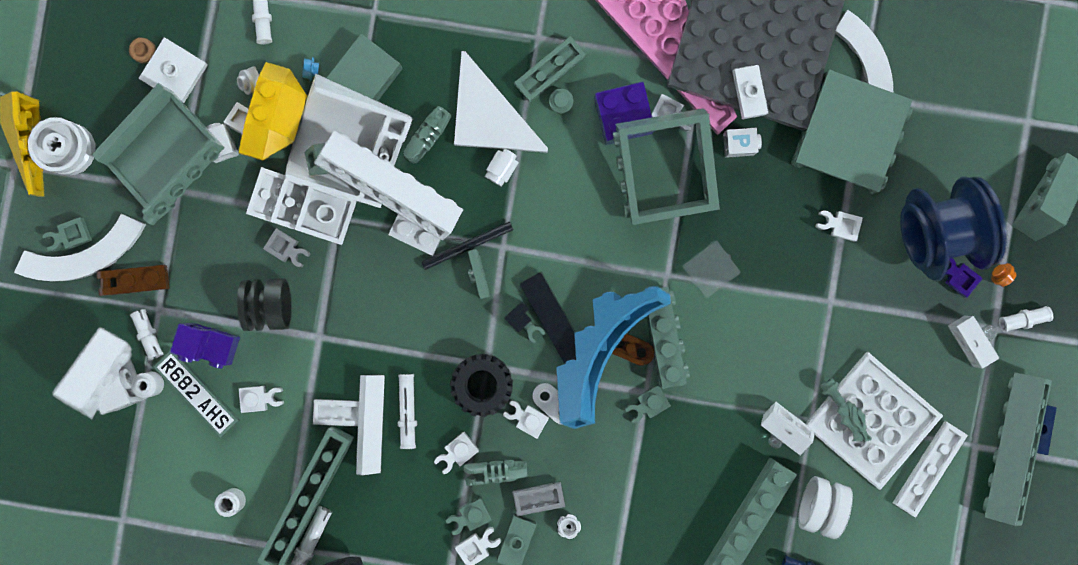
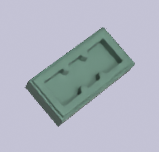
(477, 274)
(516, 541)

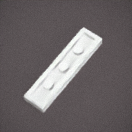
(370, 424)
(930, 469)

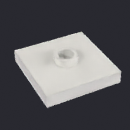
(173, 69)

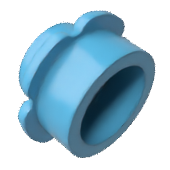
(310, 68)

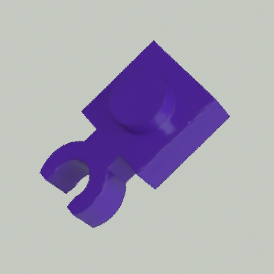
(962, 278)

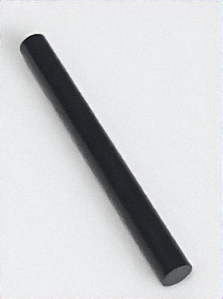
(467, 245)

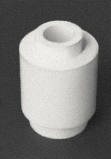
(501, 167)
(147, 384)
(225, 507)

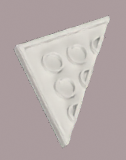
(487, 117)

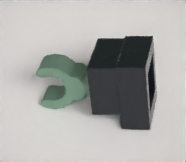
(520, 320)

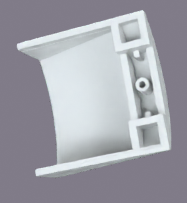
(362, 119)

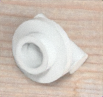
(247, 80)

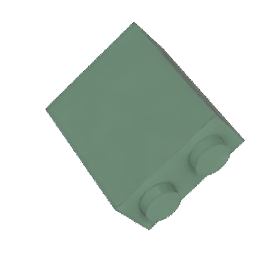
(366, 69)

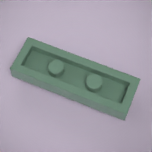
(550, 69)

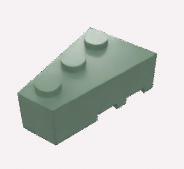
(1051, 200)

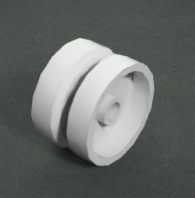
(61, 146)
(825, 507)

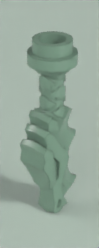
(851, 415)

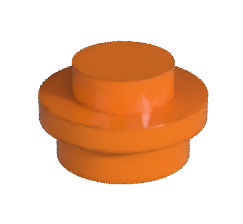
(1003, 275)

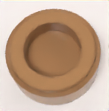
(142, 50)

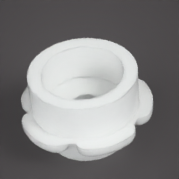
(564, 531)

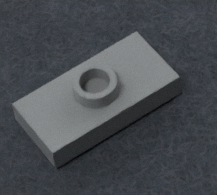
(538, 498)

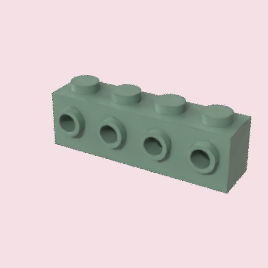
(667, 346)

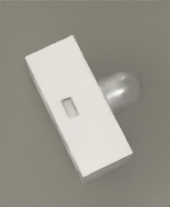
(975, 340)
(786, 429)

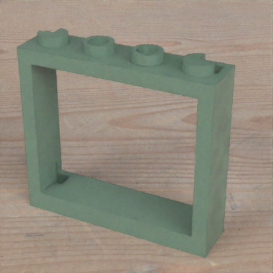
(701, 119)

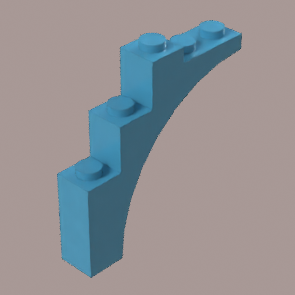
(594, 345)

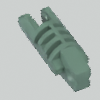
(427, 135)
(495, 472)

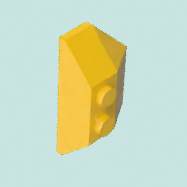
(272, 113)

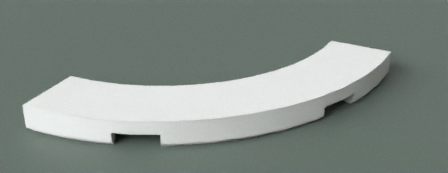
(868, 49)
(84, 263)

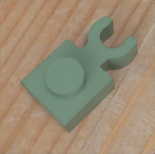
(70, 234)
(651, 402)
(472, 514)

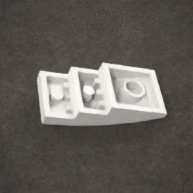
(300, 207)

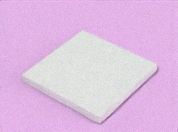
(893, 417)

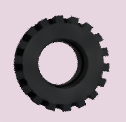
(476, 406)

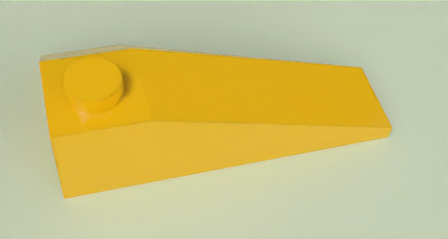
(18, 118)

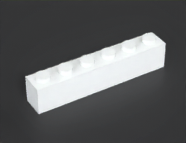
(388, 185)

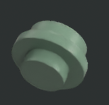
(561, 101)

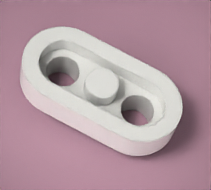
(549, 406)

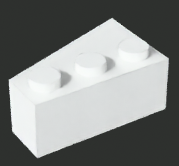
(93, 373)

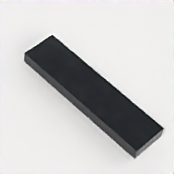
(551, 315)

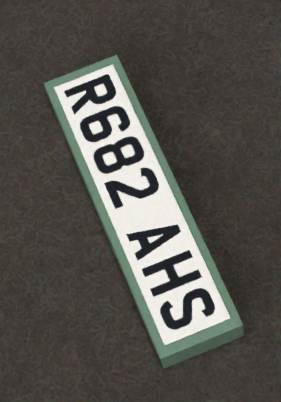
(197, 394)

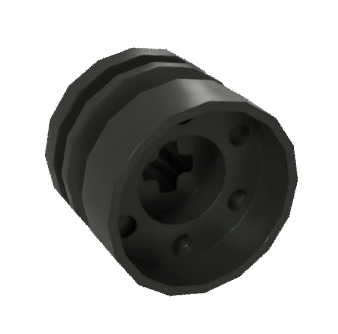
(263, 305)

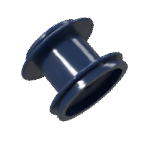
(963, 225)

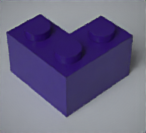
(202, 342)

